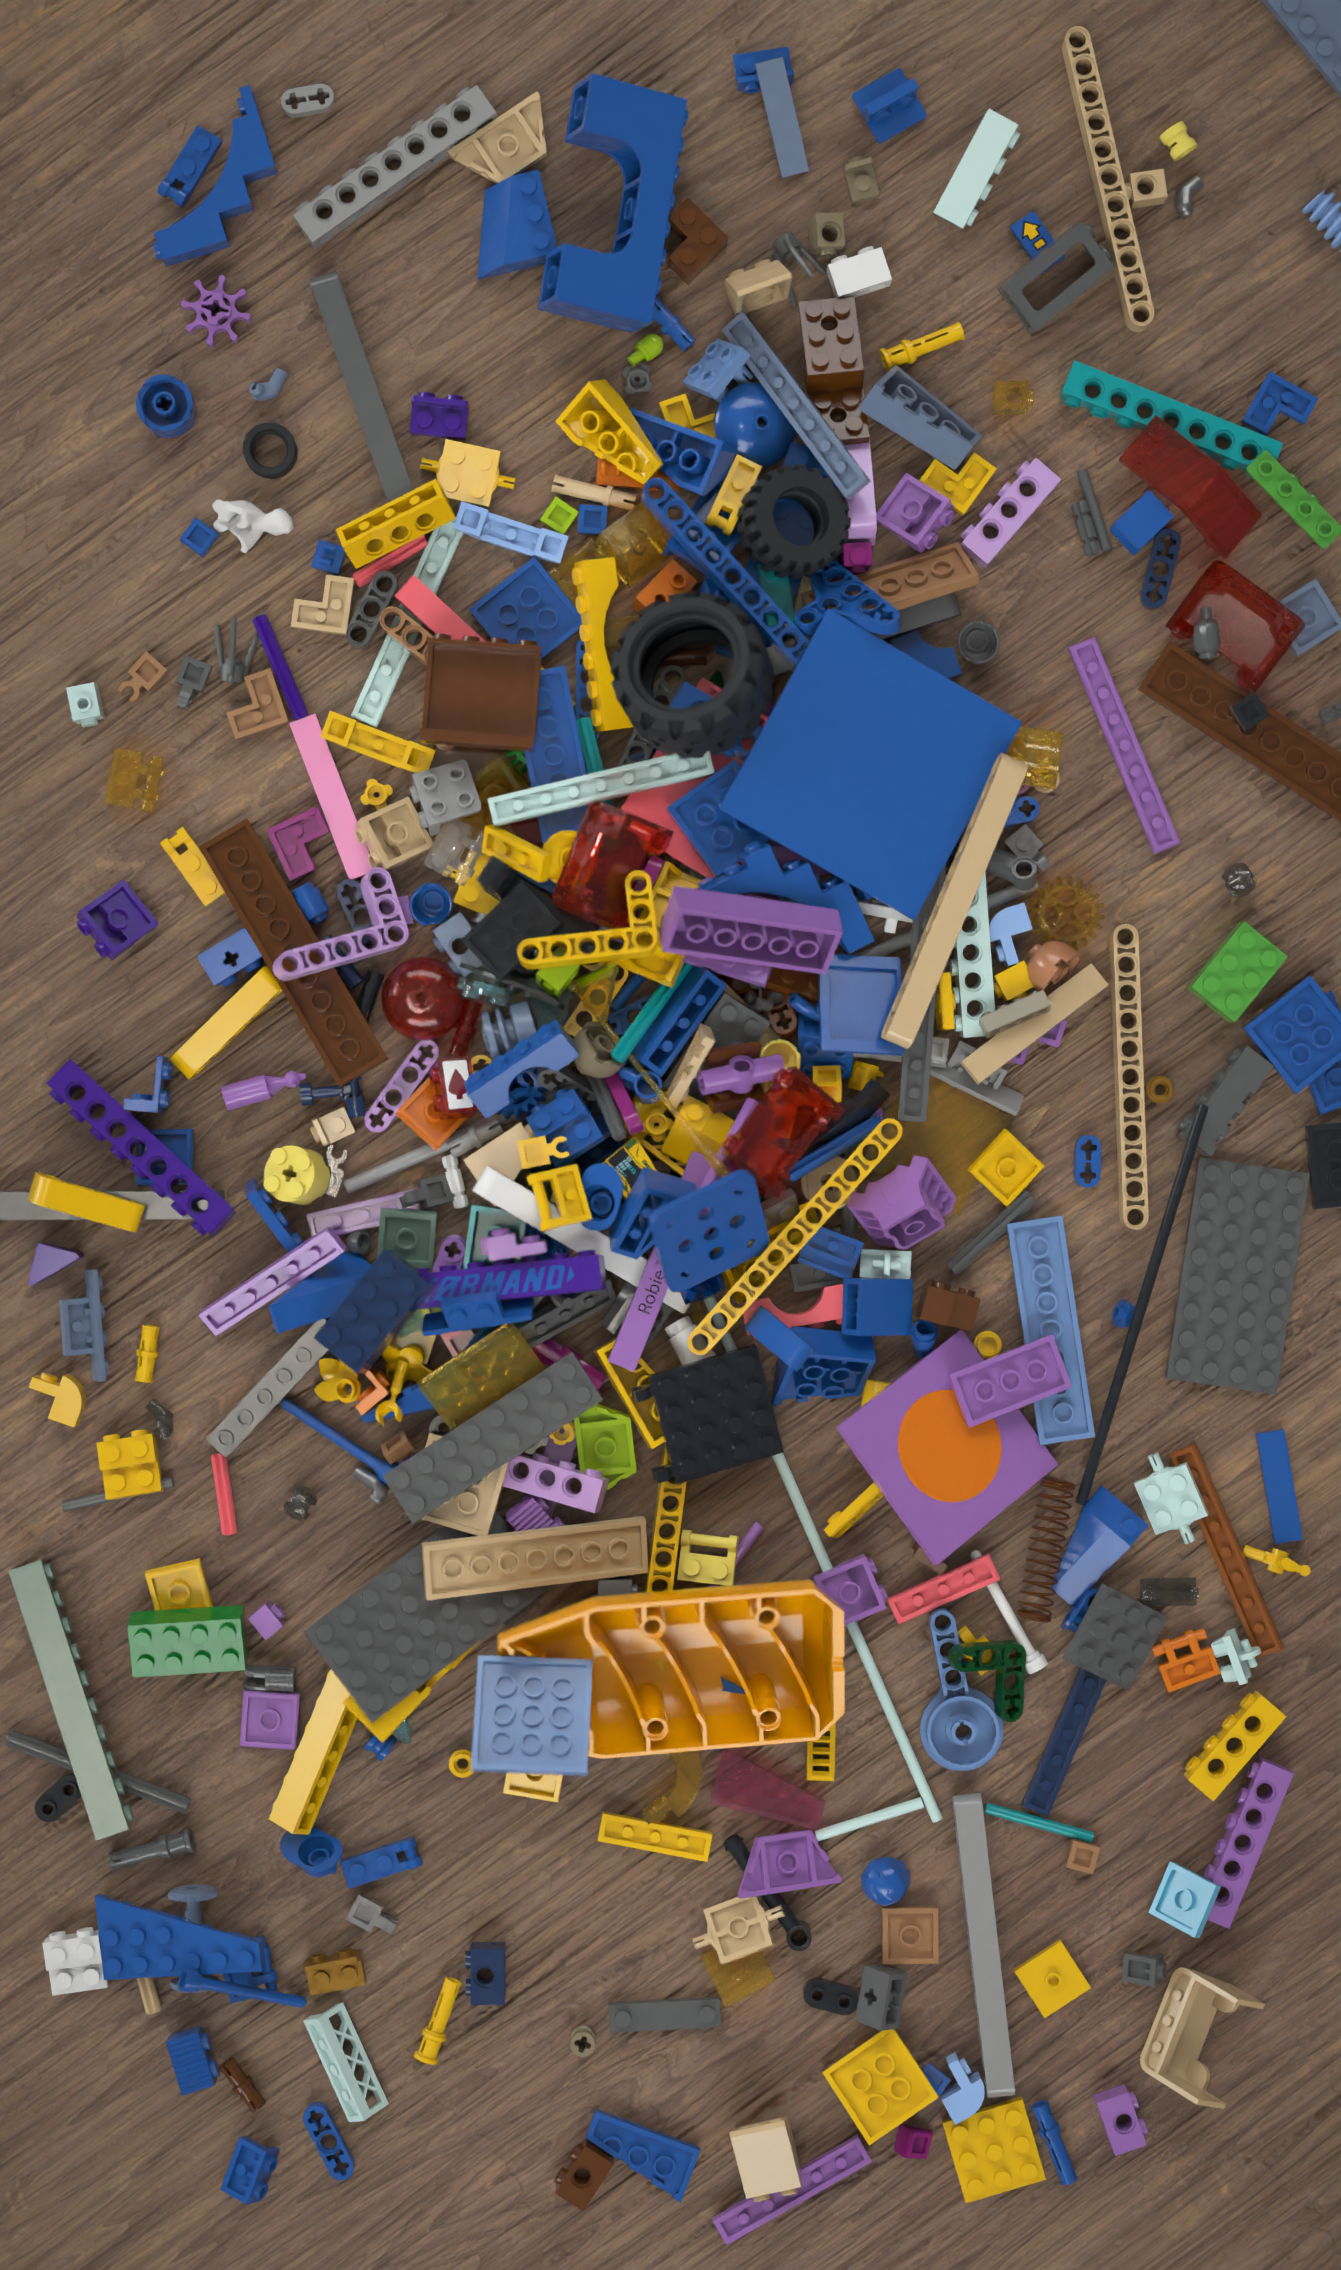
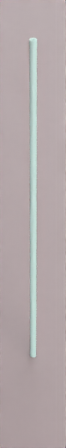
(853, 1627)

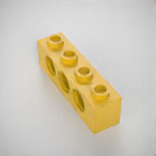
(395, 523)
(1232, 1761)

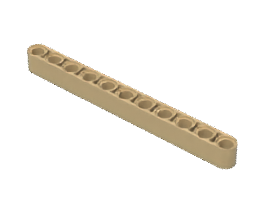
(1110, 166)
(954, 901)
(1135, 1063)

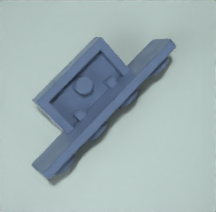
(83, 1326)

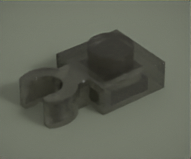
(336, 1173)

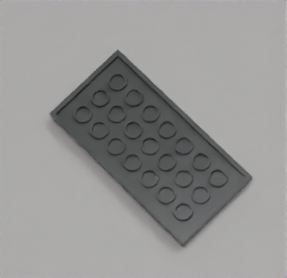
(1237, 1275)
(395, 1640)

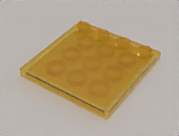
(951, 1138)
(481, 1375)

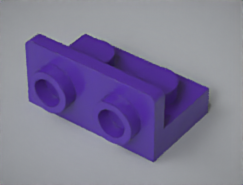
(439, 416)

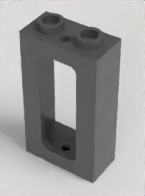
(1013, 286)

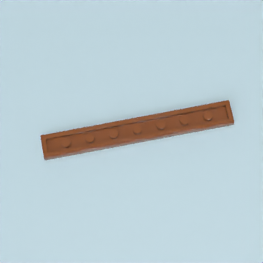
(1230, 1557)

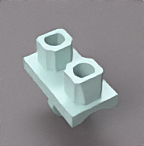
(885, 1264)
(1238, 1669)

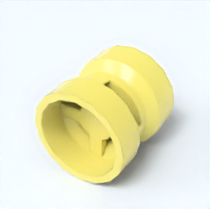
(1178, 141)

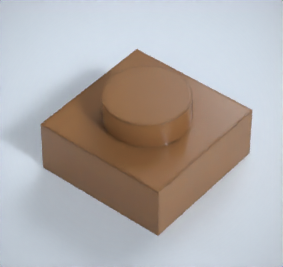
(397, 1447)
(1082, 1856)

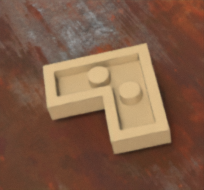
(332, 613)

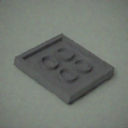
(1115, 1637)

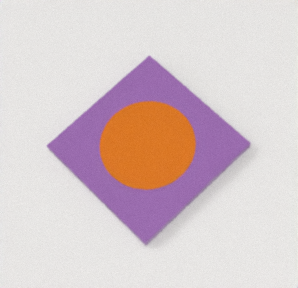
(933, 1466)

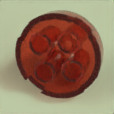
(440, 1010)

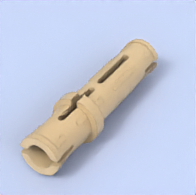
(594, 493)

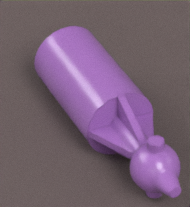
(258, 1089)

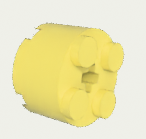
(296, 1175)

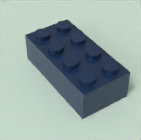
(375, 1311)

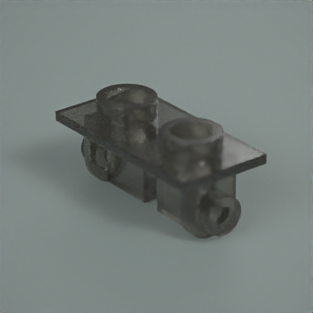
(1168, 1591)

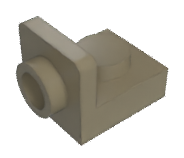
(860, 179)

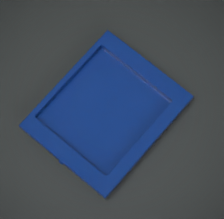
(856, 1004)

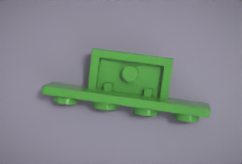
(1294, 499)

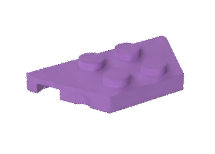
(786, 1864)

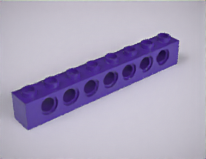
(71, 1078)

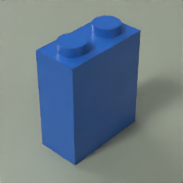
(877, 1306)

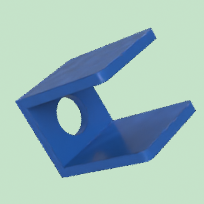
(1141, 522)

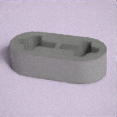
(306, 94)

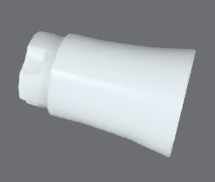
(679, 1336)

